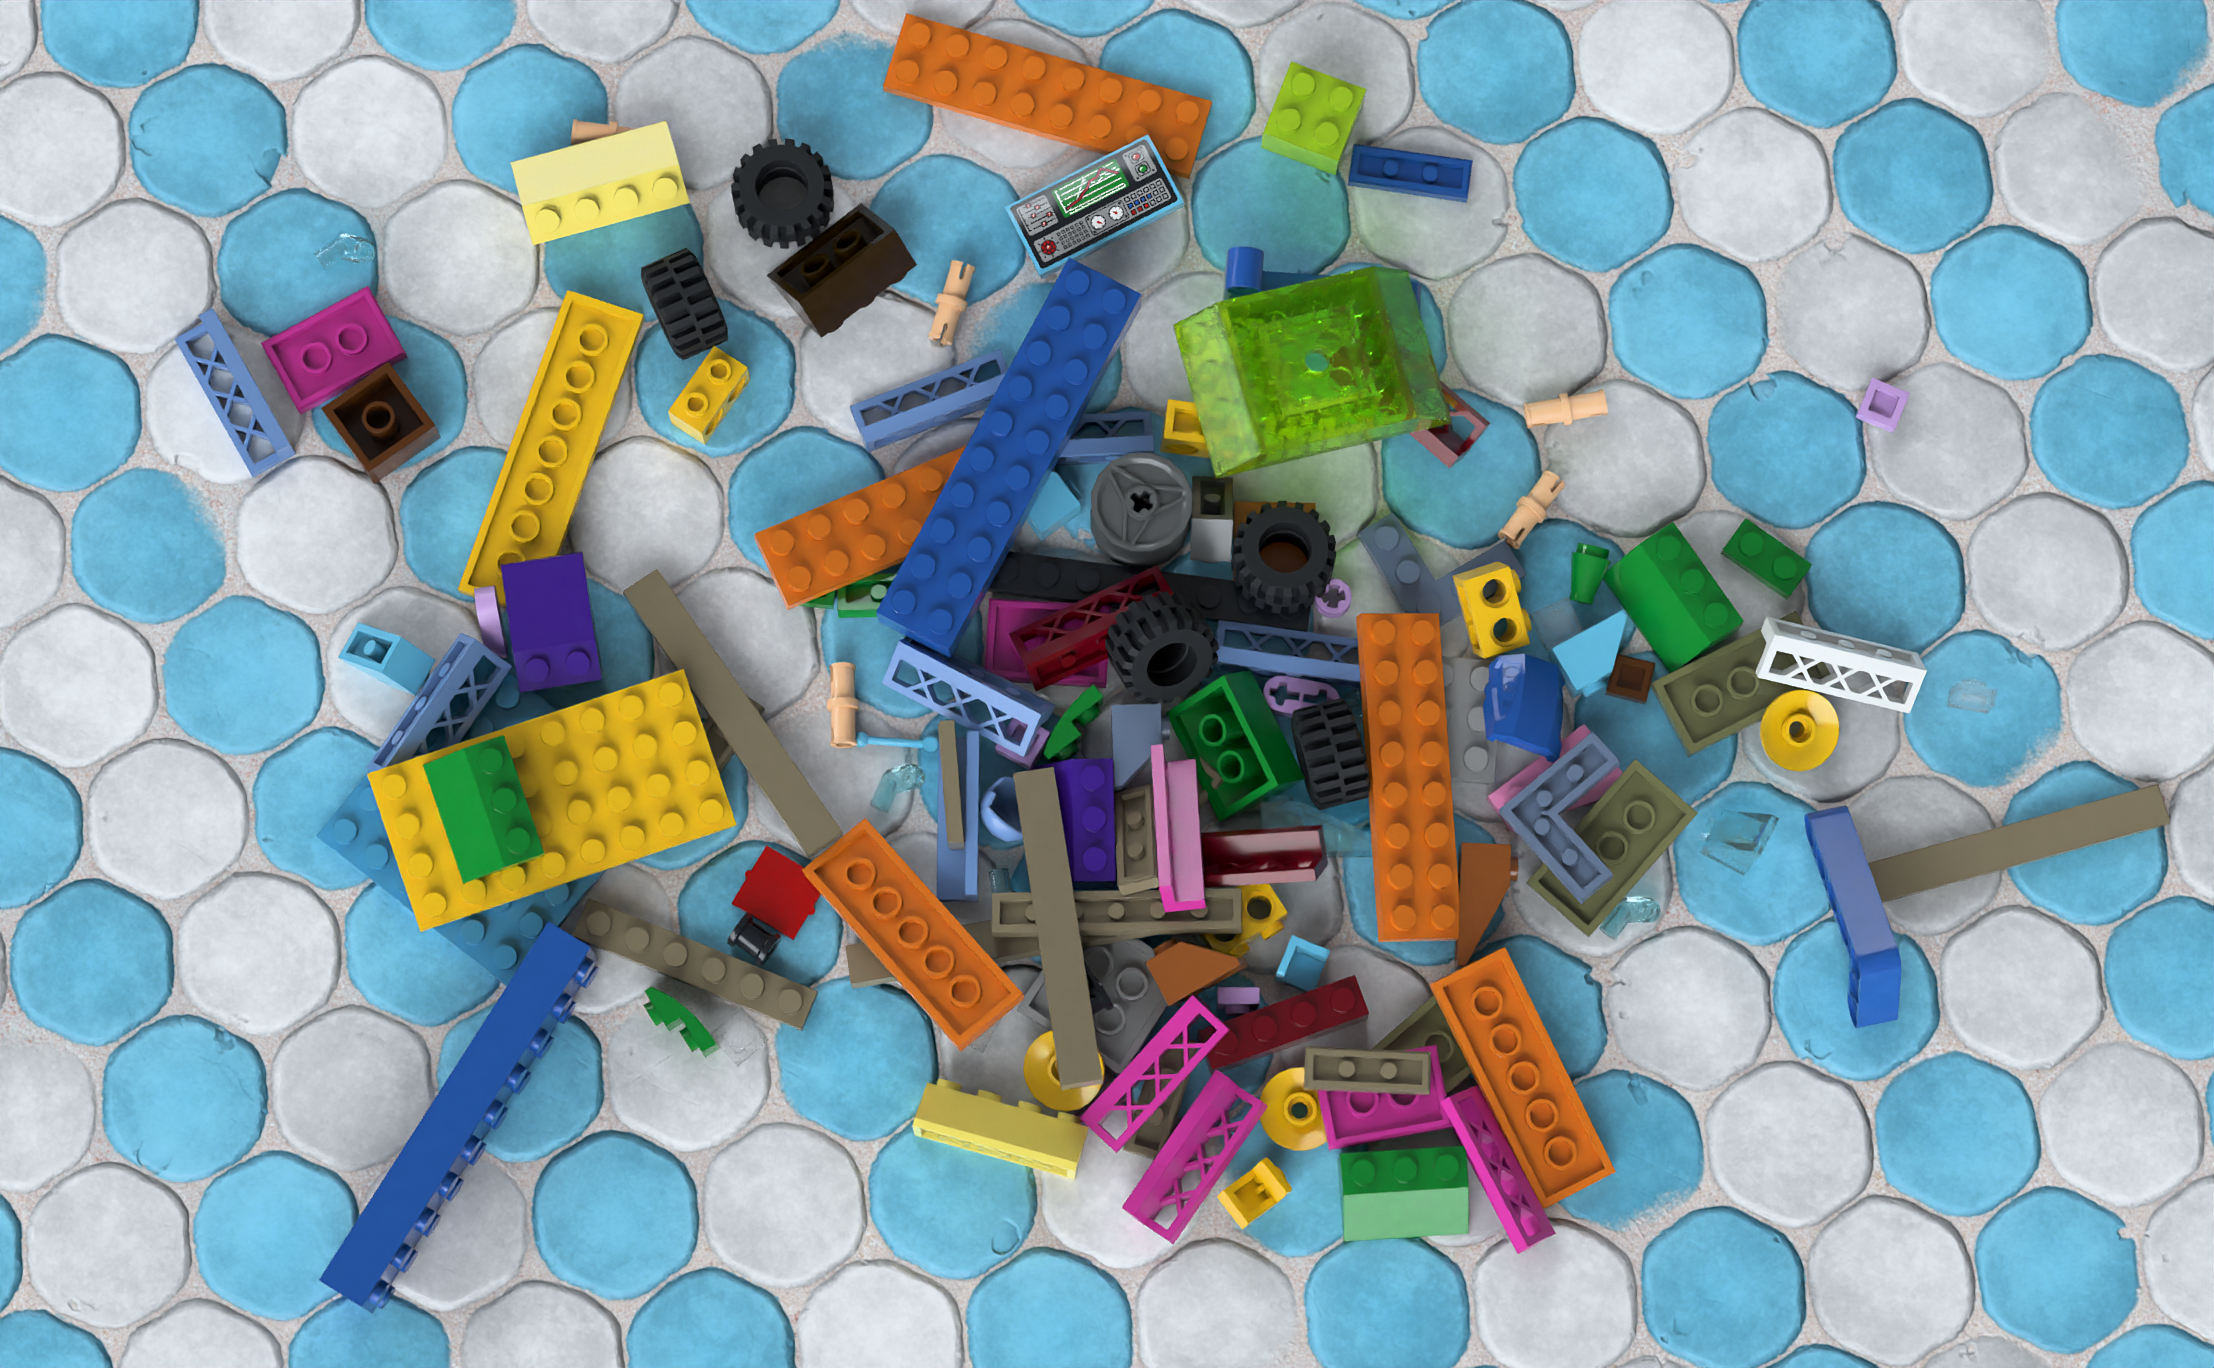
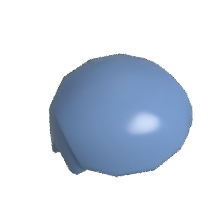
(1000, 810)

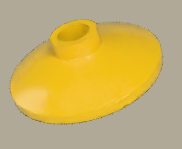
(1816, 735)
(1043, 1078)
(1278, 1121)

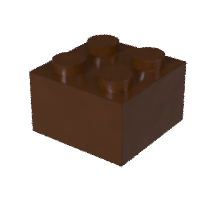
(381, 422)

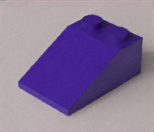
(551, 622)

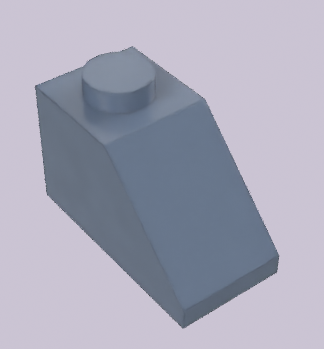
(1133, 732)

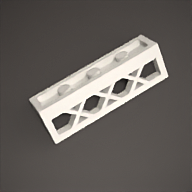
(1844, 651)

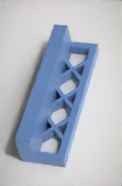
(243, 380)
(937, 409)
(1111, 446)
(1263, 664)
(979, 684)
(435, 699)
(959, 867)

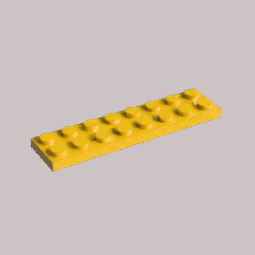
(554, 439)

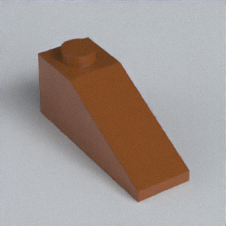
(1483, 882)

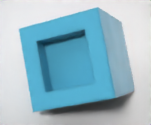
(1302, 964)

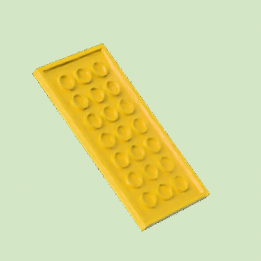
(600, 786)

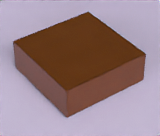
(1630, 679)

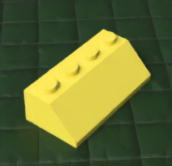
(599, 182)
(1000, 1129)

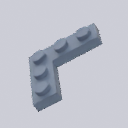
(1411, 578)
(1537, 817)

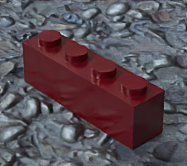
(1286, 1024)

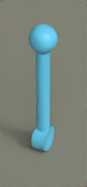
(929, 744)

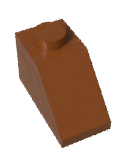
(1190, 969)

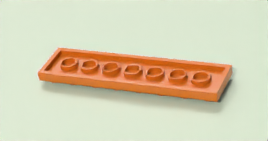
(1043, 93)
(1408, 777)

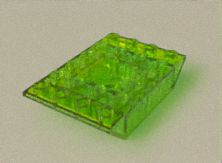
(1265, 403)

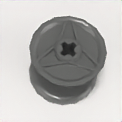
(1141, 510)

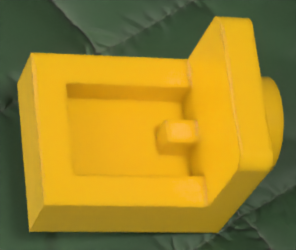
(1255, 1192)

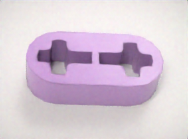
(491, 620)
(1296, 687)

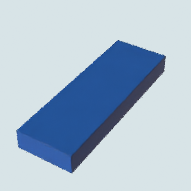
(1410, 173)

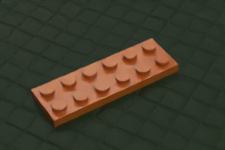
(853, 533)
(913, 934)
(1522, 1077)

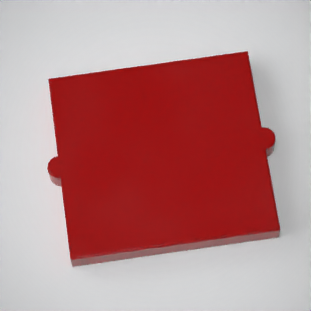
(777, 893)

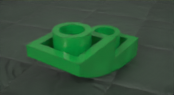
(1065, 736)
(668, 1010)

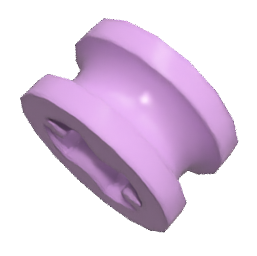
(1342, 606)

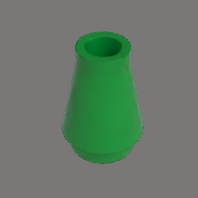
(1587, 572)

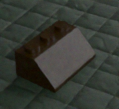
(842, 270)

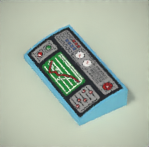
(1095, 206)

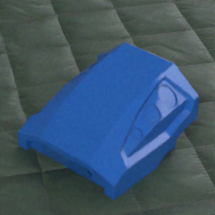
(1525, 704)

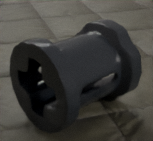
(754, 939)

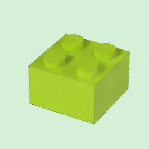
(1313, 118)

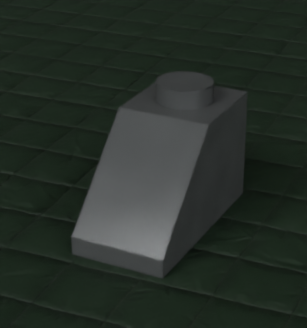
(1211, 519)

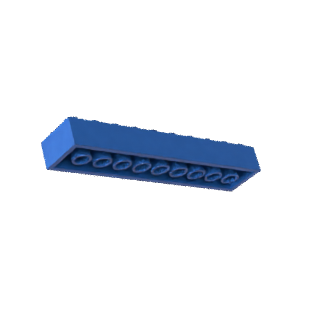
(1009, 458)
(460, 1119)

